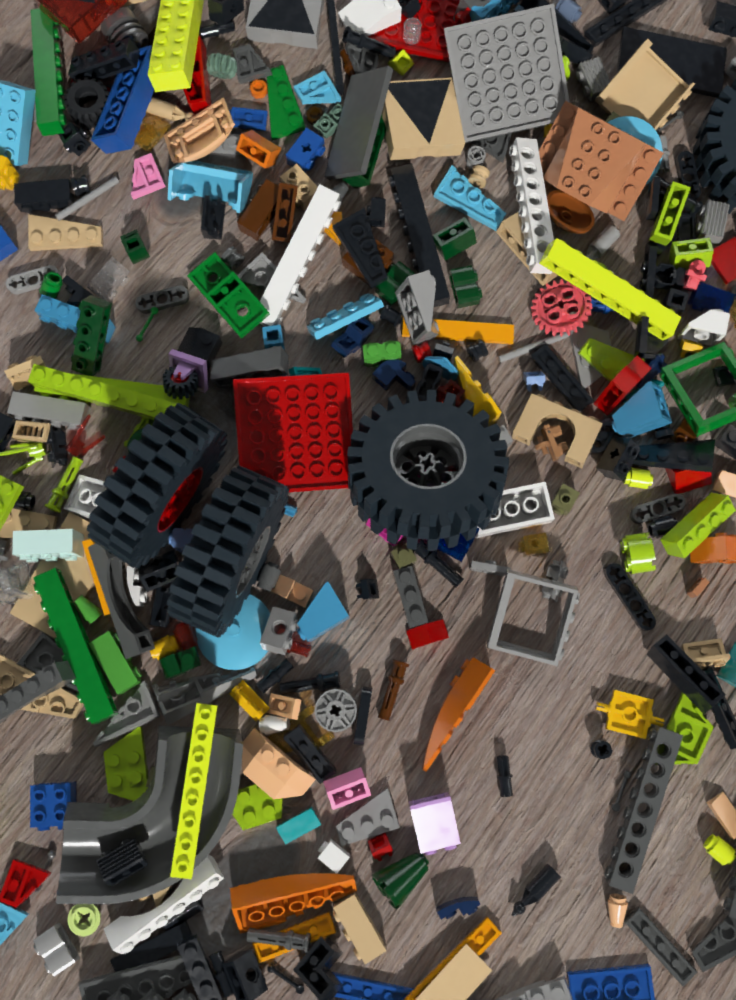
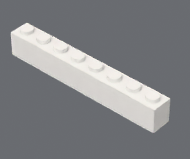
(298, 254)

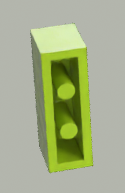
(669, 213)

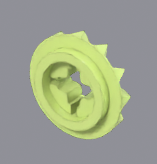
(85, 928)

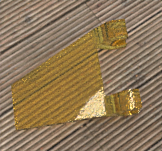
(278, 740)

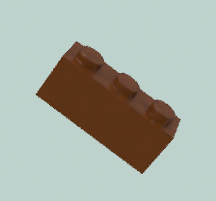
(259, 210)
(284, 212)

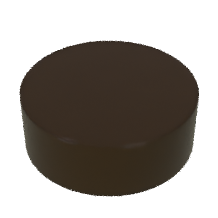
(313, 114)

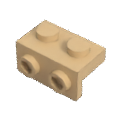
(20, 373)
(707, 653)

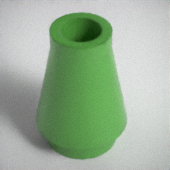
(87, 609)

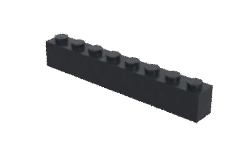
(417, 228)

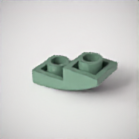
(328, 123)

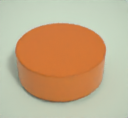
(258, 89)

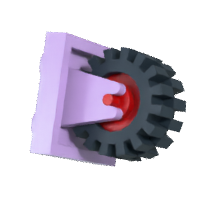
(185, 375)

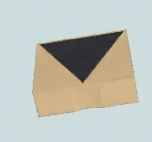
(422, 119)

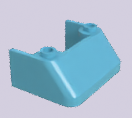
(212, 180)

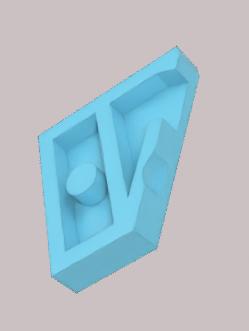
(317, 90)

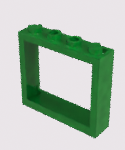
(680, 396)

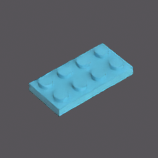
(349, 313)

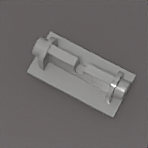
(558, 573)

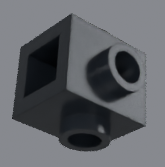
(75, 139)

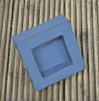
(534, 377)

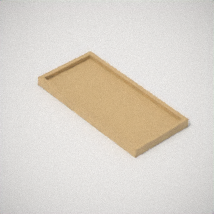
(76, 575)

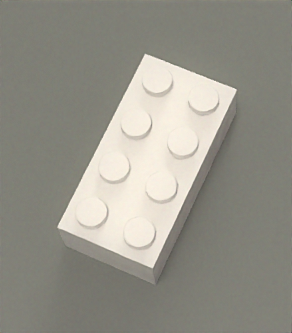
(520, 509)

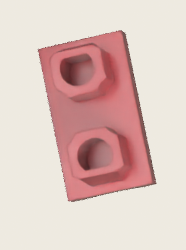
(694, 275)

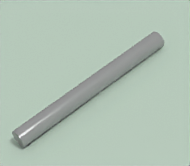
(87, 198)
(531, 347)

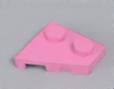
(145, 177)

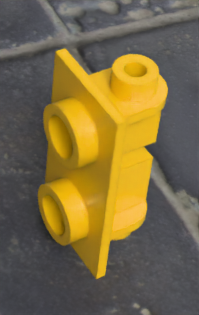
(249, 700)

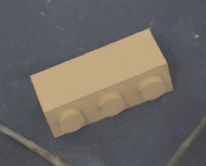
(359, 928)

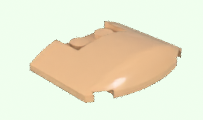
(200, 133)

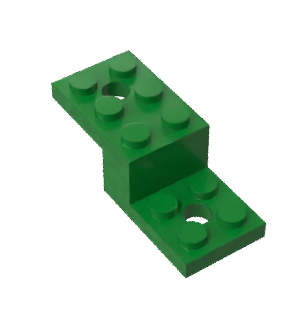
(228, 295)

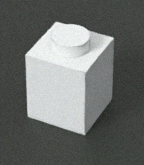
(333, 855)

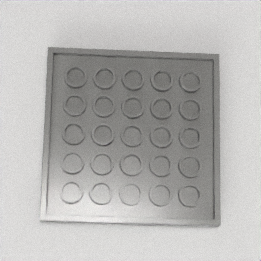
(507, 72)

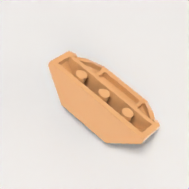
(273, 768)

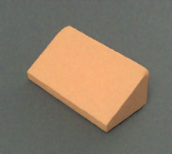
(725, 483)
(724, 813)

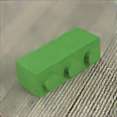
(112, 660)

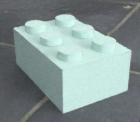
(48, 545)

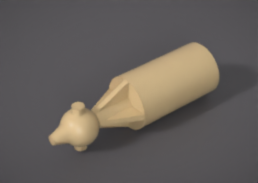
(167, 110)

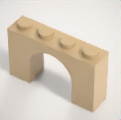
(540, 410)

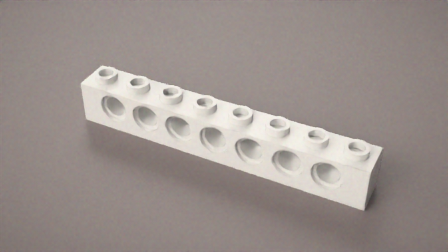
(532, 201)

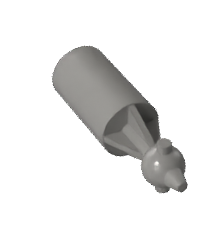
(602, 242)

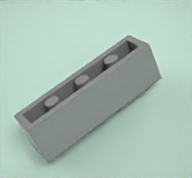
(48, 410)

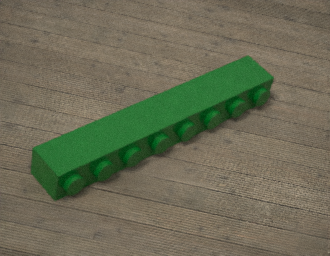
(47, 74)
(74, 643)

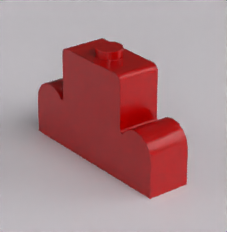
(622, 385)

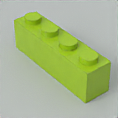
(697, 525)

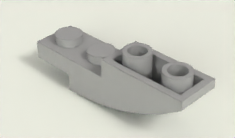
(551, 990)

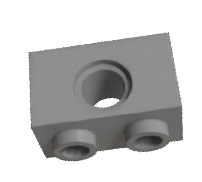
(278, 620)

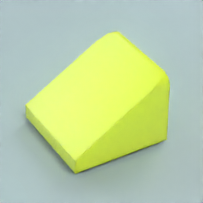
(401, 62)

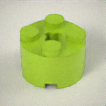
(638, 552)

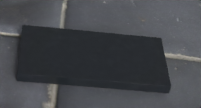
(689, 59)

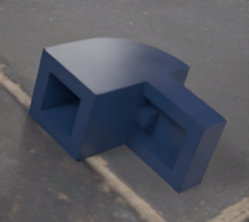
(354, 337)
(393, 371)

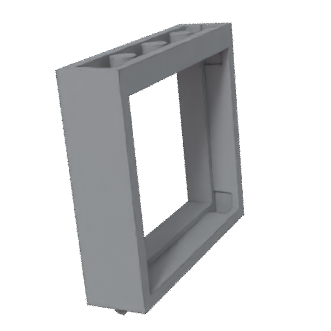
(562, 633)

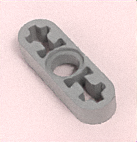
(21, 288)

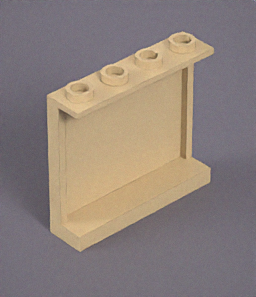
(645, 89)

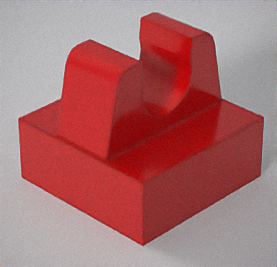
(380, 846)

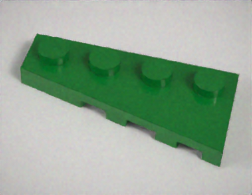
(283, 108)

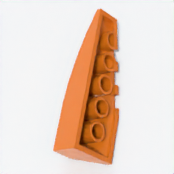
(460, 697)
(274, 899)

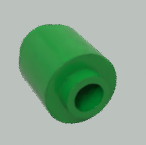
(51, 285)

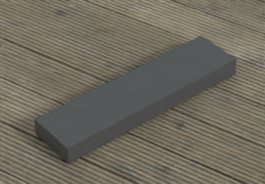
(660, 946)

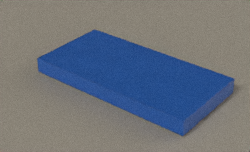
(612, 983)

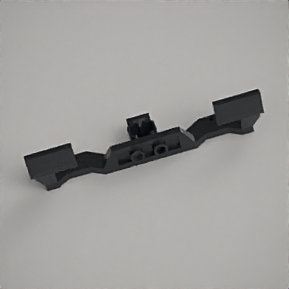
(661, 277)

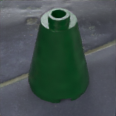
(401, 878)

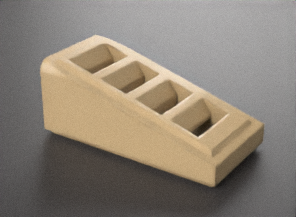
(20, 427)

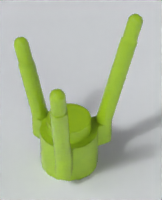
(35, 449)

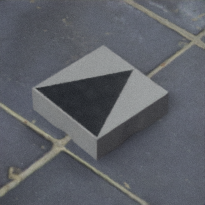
(285, 22)

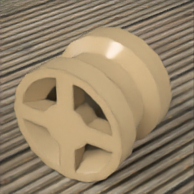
(479, 176)

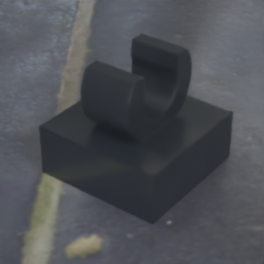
(443, 350)
(369, 589)

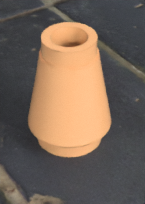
(617, 909)

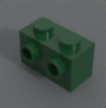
(455, 238)

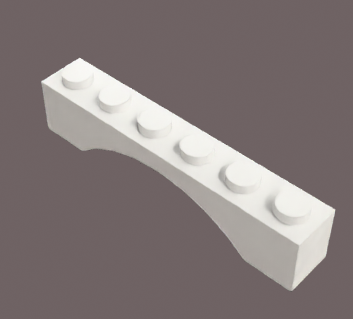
(130, 930)

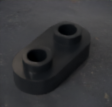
(604, 437)

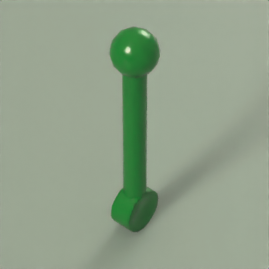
(154, 310)

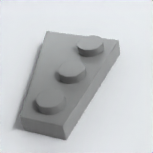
(369, 820)

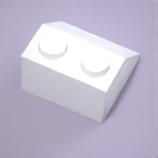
(707, 328)

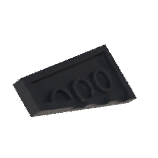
(361, 246)
(678, 455)

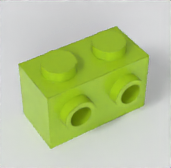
(687, 251)

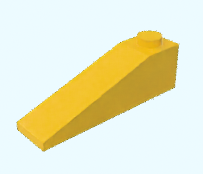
(475, 394)

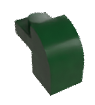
(134, 247)
(180, 662)

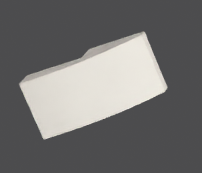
(137, 592)

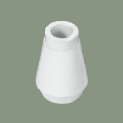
(273, 724)

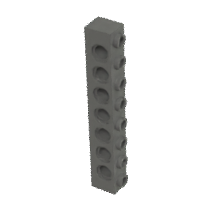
(627, 879)

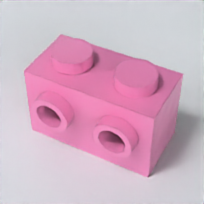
(347, 788)

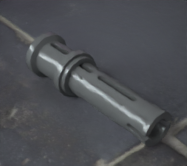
(289, 940)

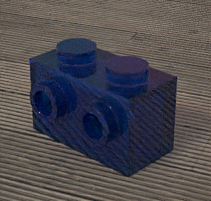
(710, 297)

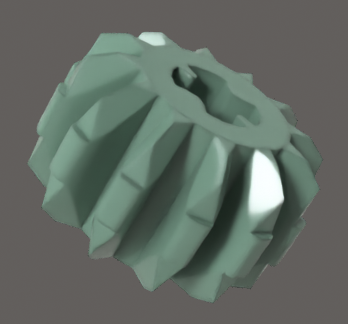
(221, 66)

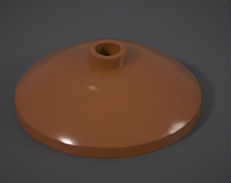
(569, 213)

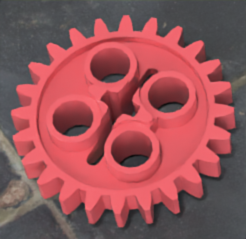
(565, 321)

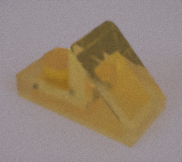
(152, 133)

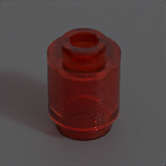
(185, 636)

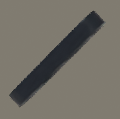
(626, 599)

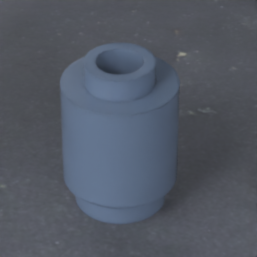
(569, 10)

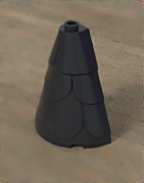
(572, 42)

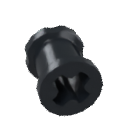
(392, 315)
(605, 745)

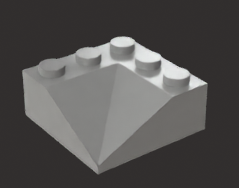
(417, 303)

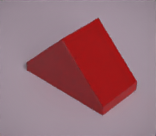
(427, 634)

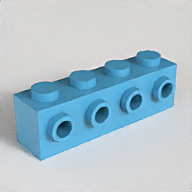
(63, 315)

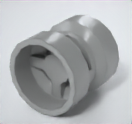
(475, 156)

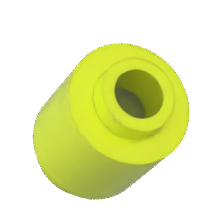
(638, 478)
(719, 850)

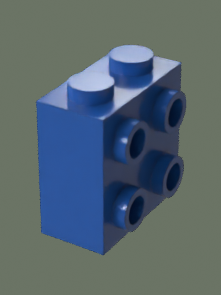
(49, 804)

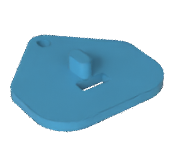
(449, 370)

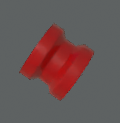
(421, 351)

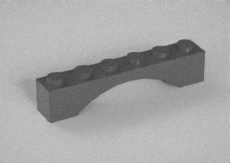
(132, 634)
(37, 686)

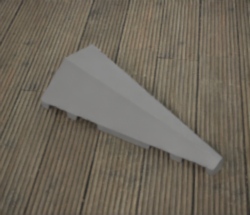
(181, 698)

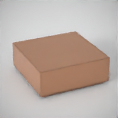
(697, 587)

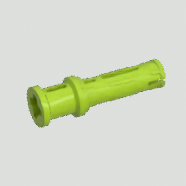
(75, 463)

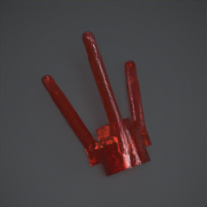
(76, 445)

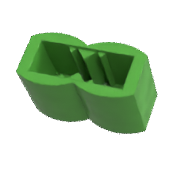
(375, 353)

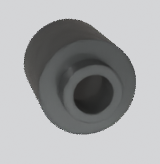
(268, 576)

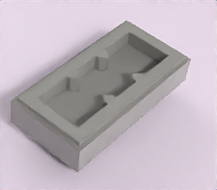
(488, 567)

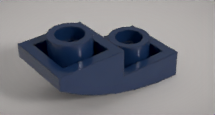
(466, 905)

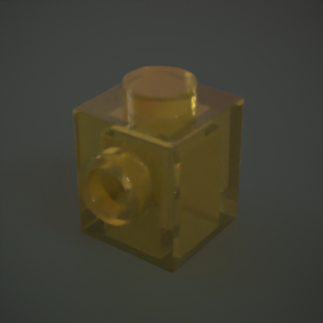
(534, 545)

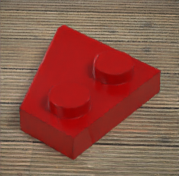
(21, 882)

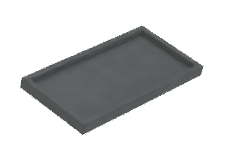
(358, 123)

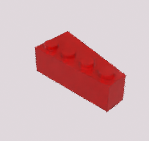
(199, 93)

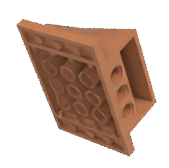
(596, 161)

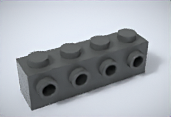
(255, 364)

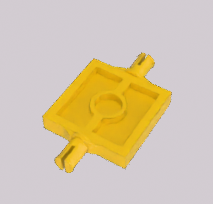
(629, 714)

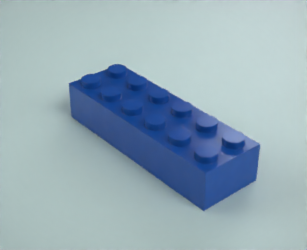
(125, 107)

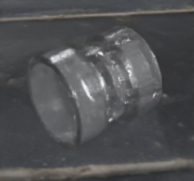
(412, 31)

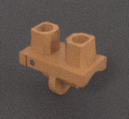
(549, 434)

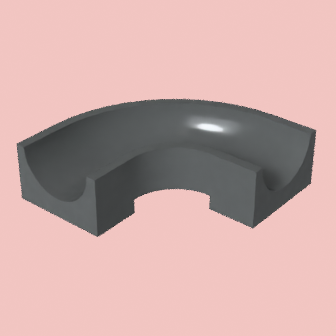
(150, 820)

